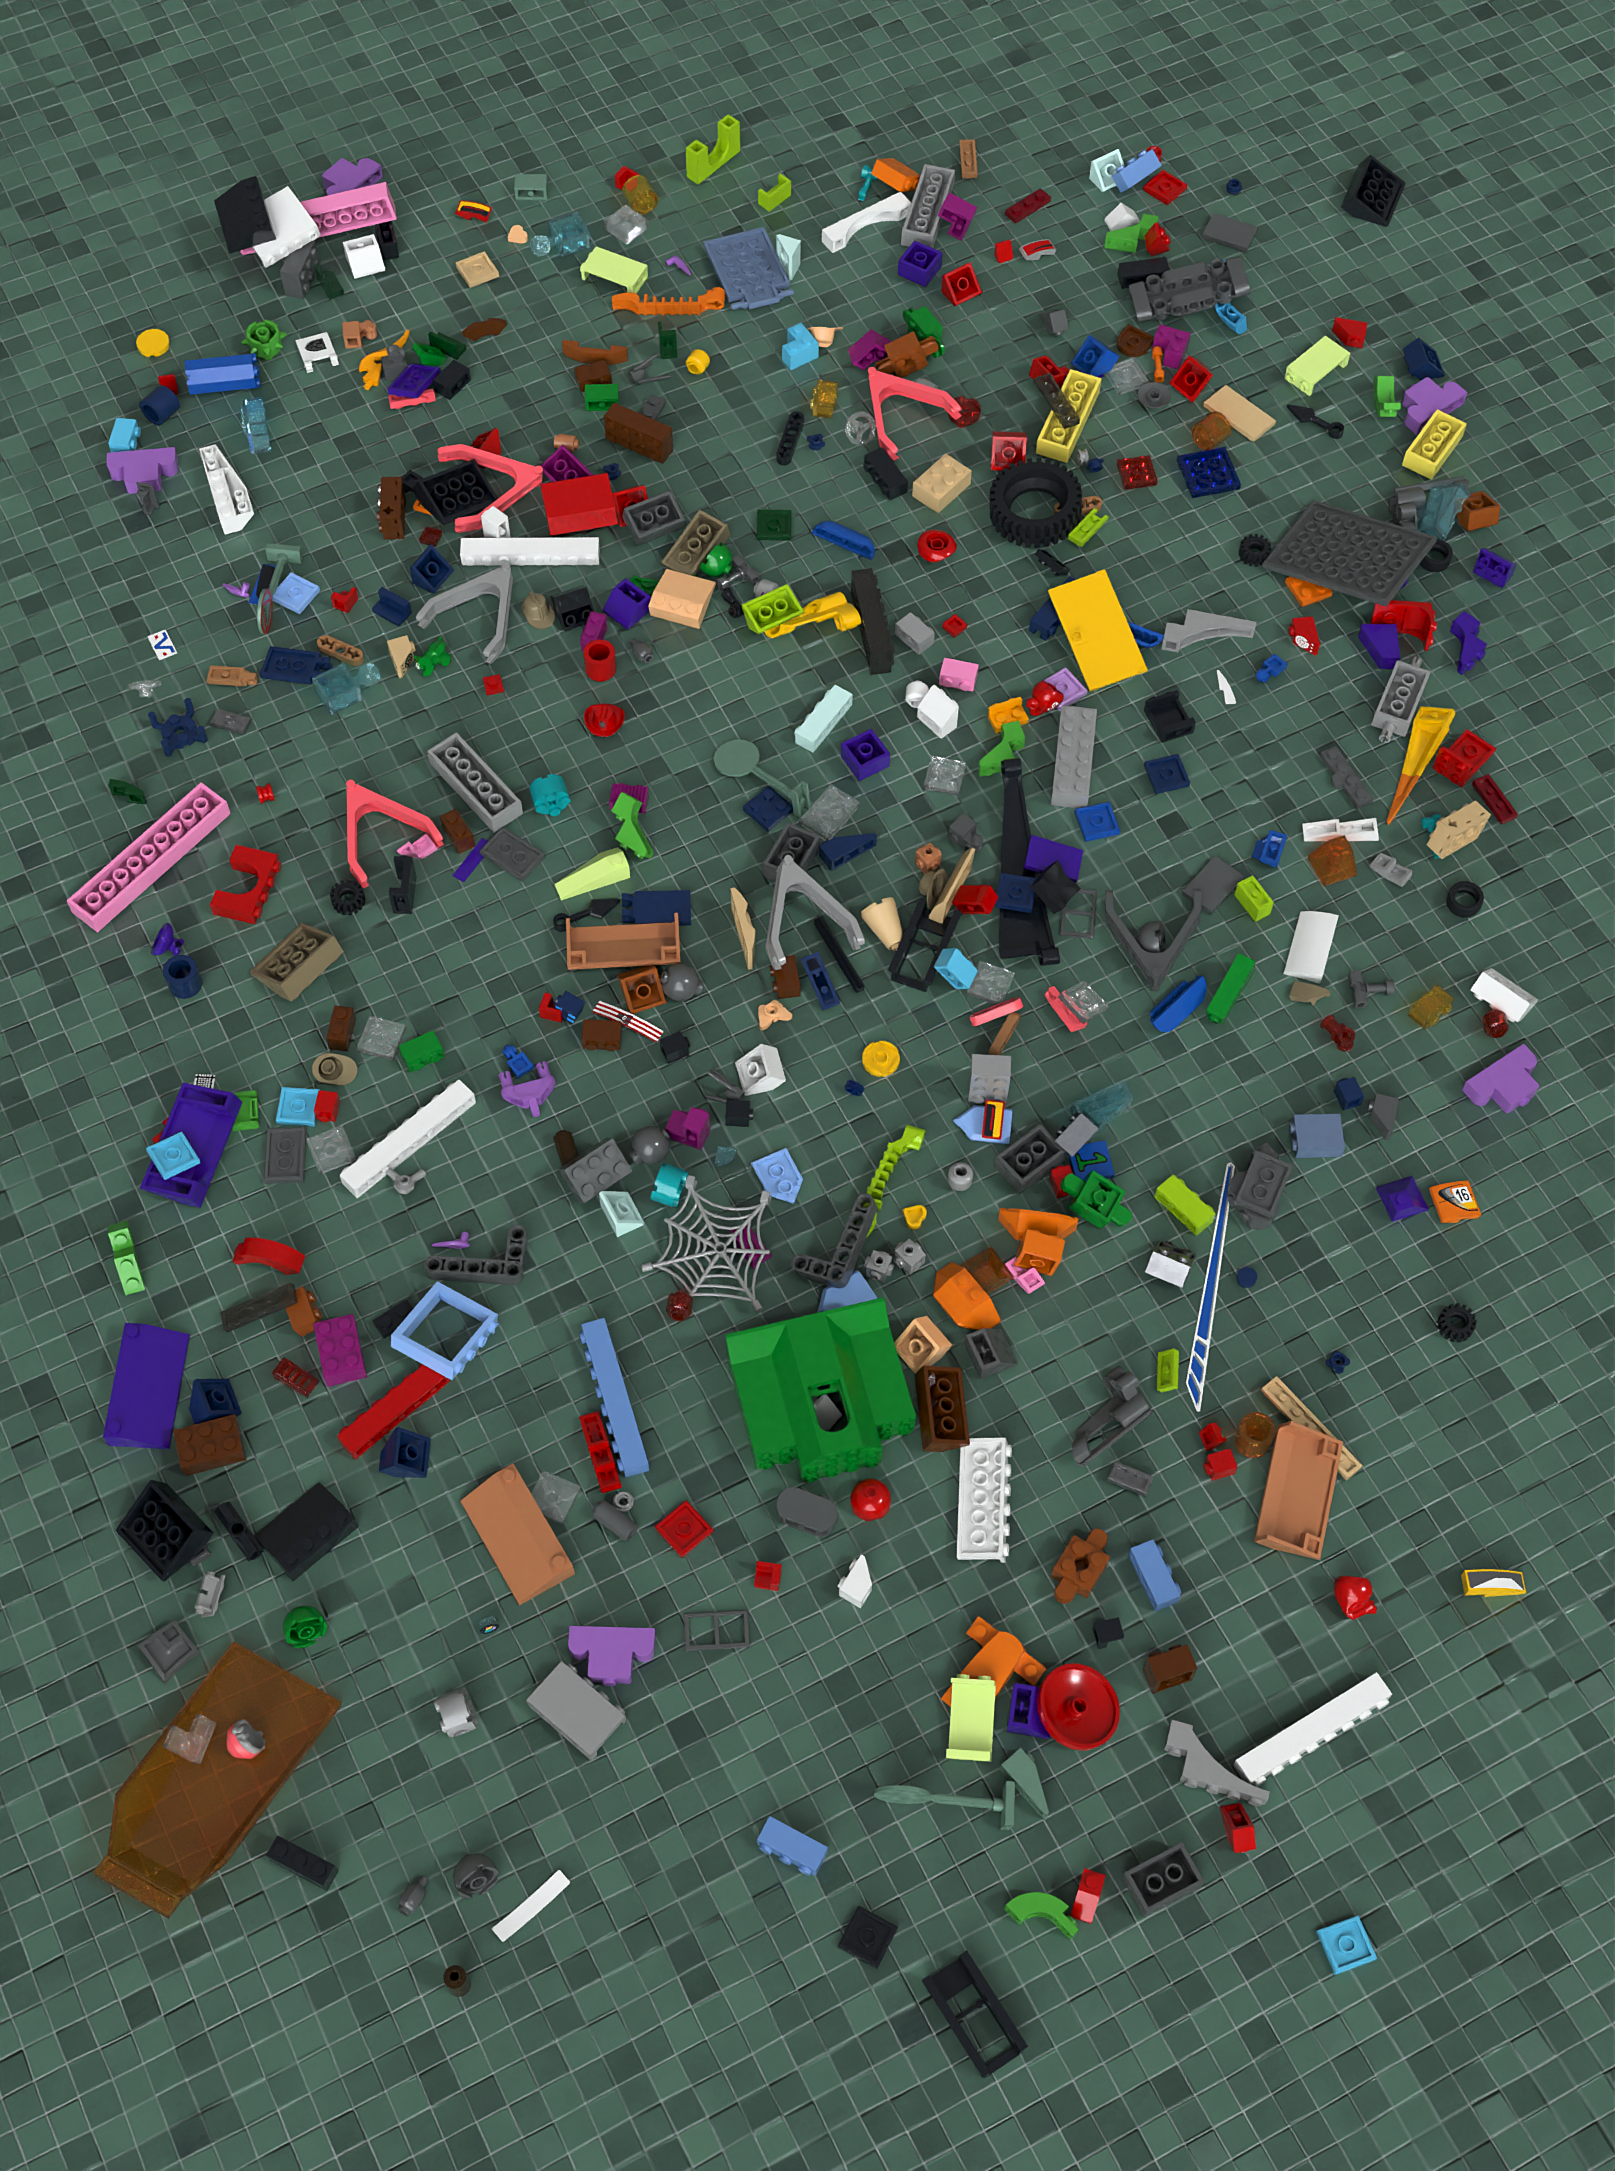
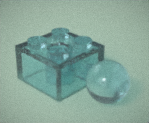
(566, 233)
(341, 690)

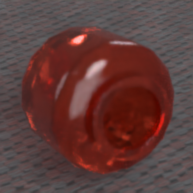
(1495, 1023)
(679, 1305)

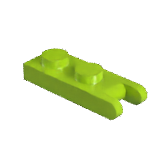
(1087, 528)

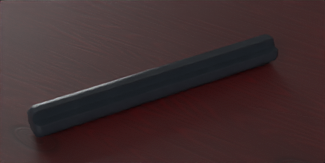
(839, 954)

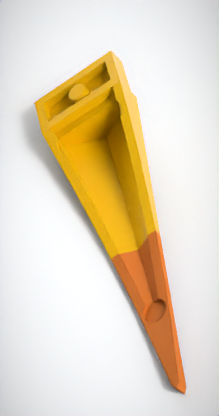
(1427, 733)

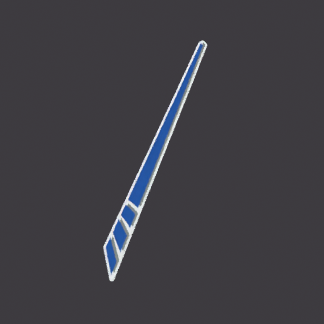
(1201, 1343)

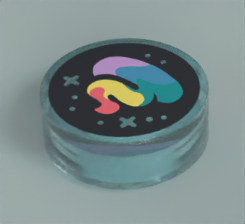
(488, 1625)

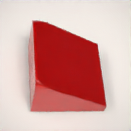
(1003, 251)
(170, 382)

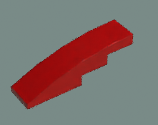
(600, 1452)

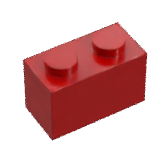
(975, 899)

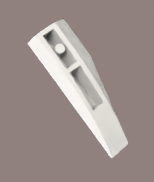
(227, 490)

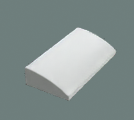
(1311, 945)

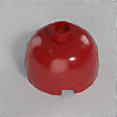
(870, 1499)

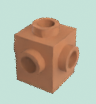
(928, 858)

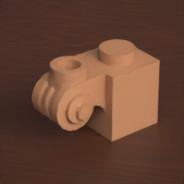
(354, 332)

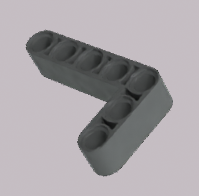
(843, 1249)
(484, 1266)

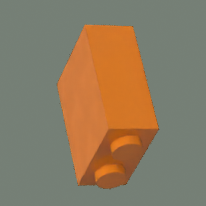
(896, 174)

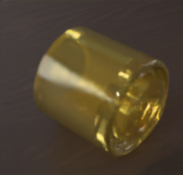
(640, 194)

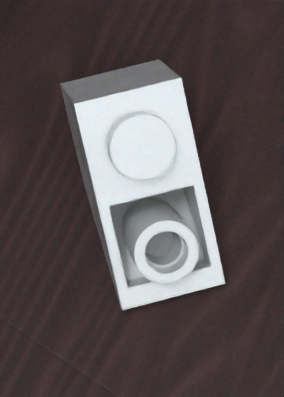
(857, 1584)

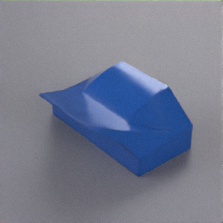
(1270, 848)

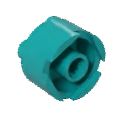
(549, 794)
(669, 1185)

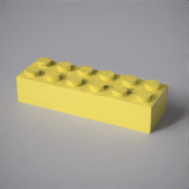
(1081, 393)

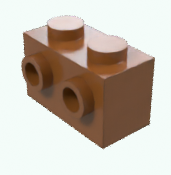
(304, 1313)

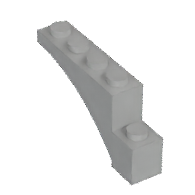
(1204, 626)
(1204, 1771)

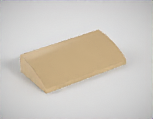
(956, 879)

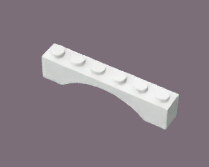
(890, 209)

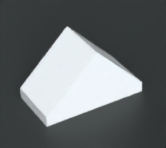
(1121, 218)

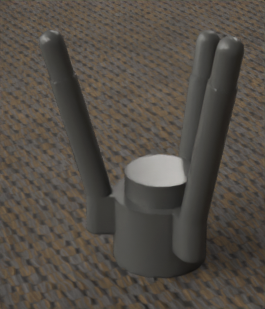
(637, 372)
(732, 1093)

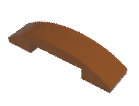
(587, 355)

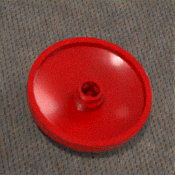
(1078, 1707)

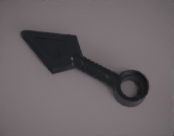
(1306, 414)
(596, 908)

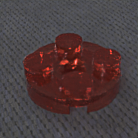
(971, 416)

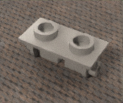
(208, 1604)

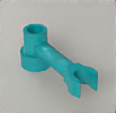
(866, 173)
(1430, 823)

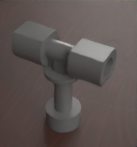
(742, 572)
(1362, 989)

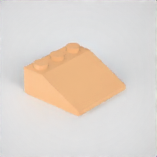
(681, 598)

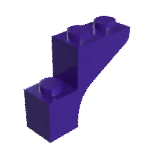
(1472, 648)

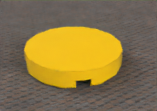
(152, 342)
(880, 1058)

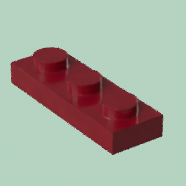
(1028, 205)
(1494, 799)

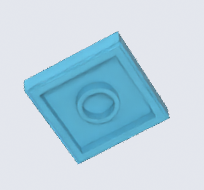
(297, 1106)
(173, 1155)
(1346, 1945)

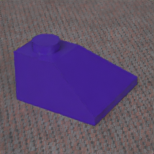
(1402, 1198)

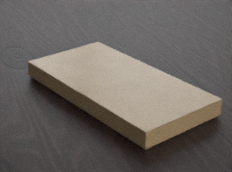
(1240, 413)

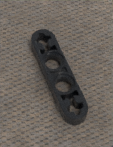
(792, 438)

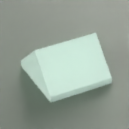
(1104, 168)
(789, 254)
(620, 1211)

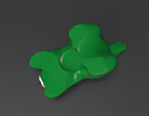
(433, 656)

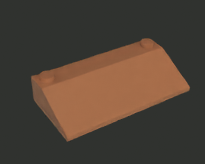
(623, 945)
(1298, 1490)
(517, 1535)

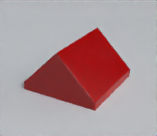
(960, 284)

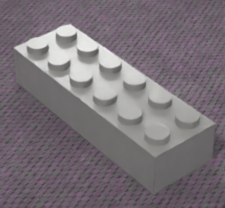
(922, 218)
(1074, 757)
(475, 782)

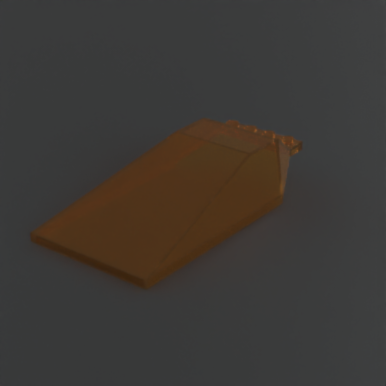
(187, 1819)

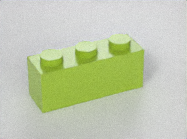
(1185, 1204)

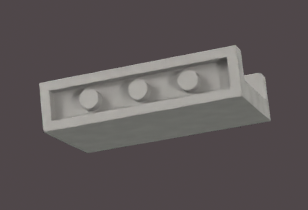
(576, 1709)

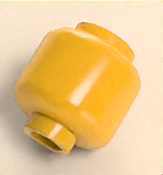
(697, 361)

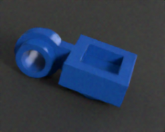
(1273, 665)
(518, 1063)

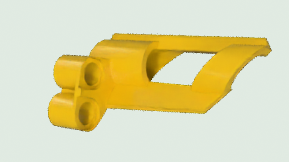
(819, 610)

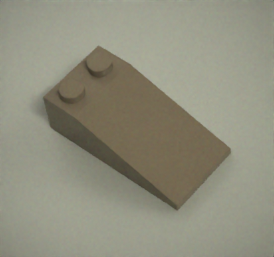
(696, 543)

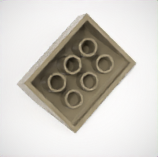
(297, 961)

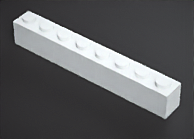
(530, 551)
(407, 1138)
(1312, 1730)

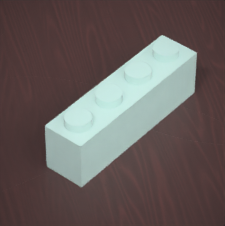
(823, 718)

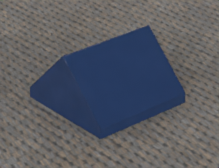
(430, 570)

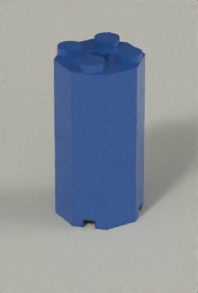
(222, 373)

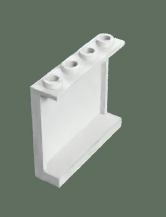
(291, 227)

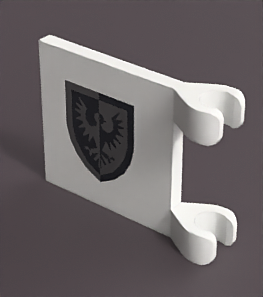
(316, 348)

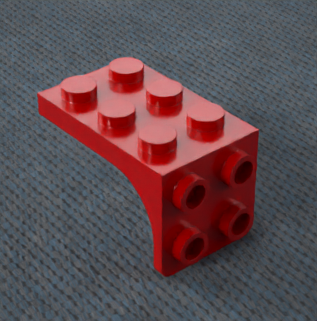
(1409, 617)
(1463, 758)

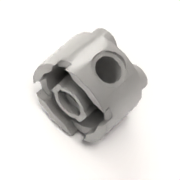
(456, 1713)

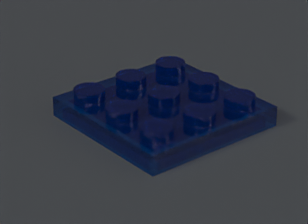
(1208, 472)

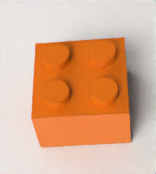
(1040, 1252)

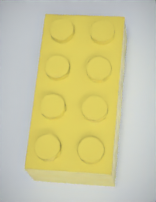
(1434, 444)

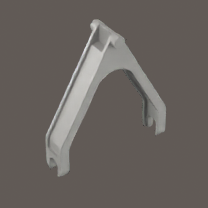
(495, 582)
(793, 878)

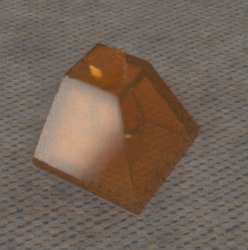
(1334, 861)
(988, 1270)

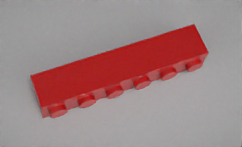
(391, 1410)

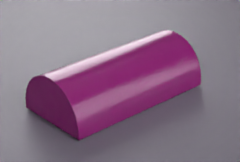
(564, 466)

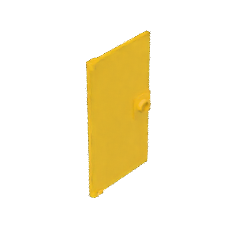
(1097, 630)

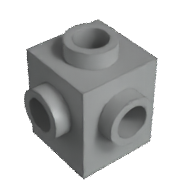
(909, 1256)
(879, 1266)

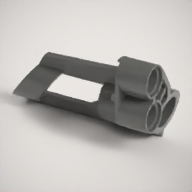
(1409, 501)
(1126, 1408)

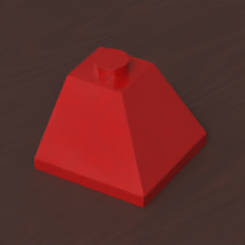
(1191, 378)
(488, 442)
(626, 498)

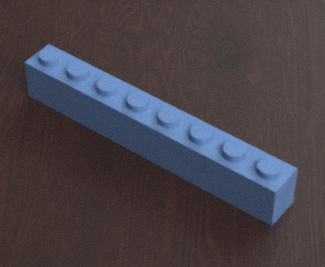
(615, 1398)

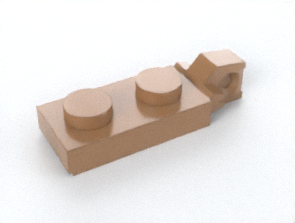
(231, 676)

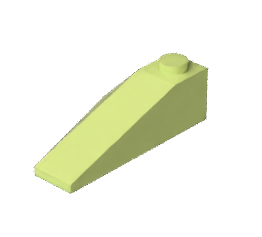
(598, 872)

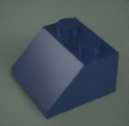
(1422, 360)

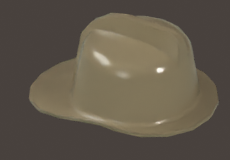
(538, 611)
(932, 886)
(334, 1069)

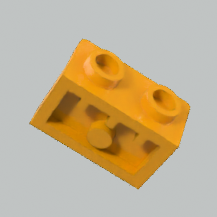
(1007, 712)

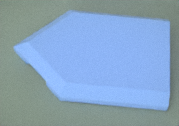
(972, 1124)
(779, 1175)
(854, 1292)

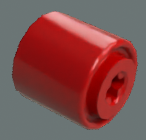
(599, 660)

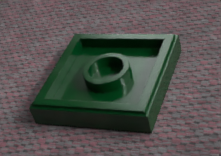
(774, 525)

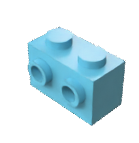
(124, 435)
(955, 968)

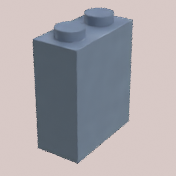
(1317, 1135)

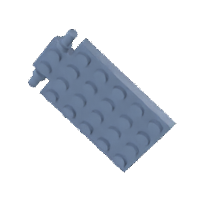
(748, 269)

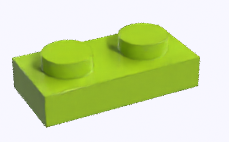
(1167, 1370)

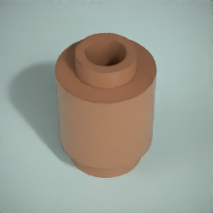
(569, 441)

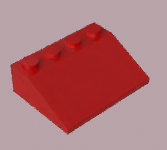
(578, 504)

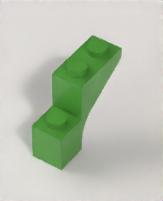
(1127, 238)
(1012, 740)
(630, 834)
(125, 1257)

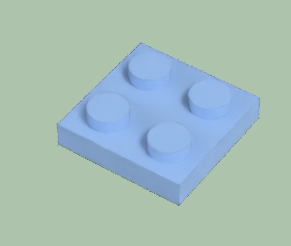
(295, 593)

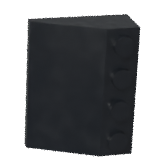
(1373, 192)
(244, 216)
(455, 492)
(163, 1530)
(306, 1531)

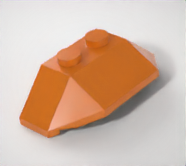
(1019, 1220)
(964, 1298)

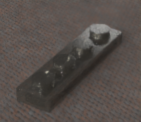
(1057, 400)
(259, 1307)

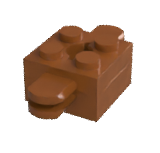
(906, 355)
(1080, 1566)

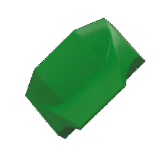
(429, 355)

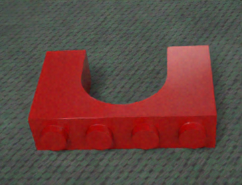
(248, 906)

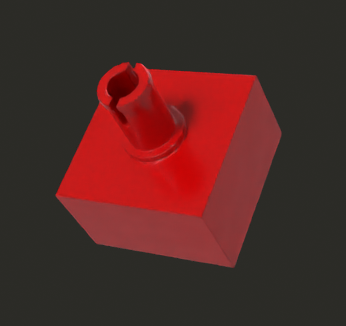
(1007, 449)

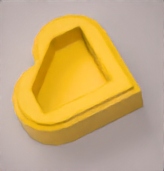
(914, 1216)

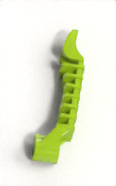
(911, 1138)

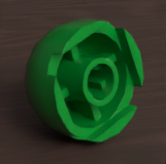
(718, 561)
(303, 1626)

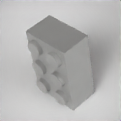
(989, 1078)

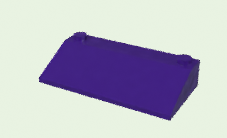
(206, 1122)
(146, 1387)

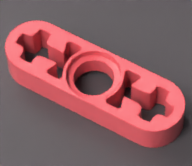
(996, 1011)

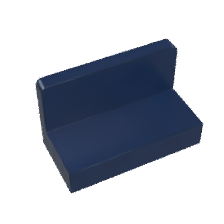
(392, 607)

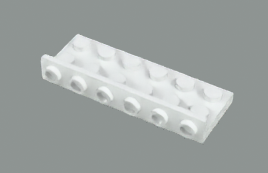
(984, 1499)

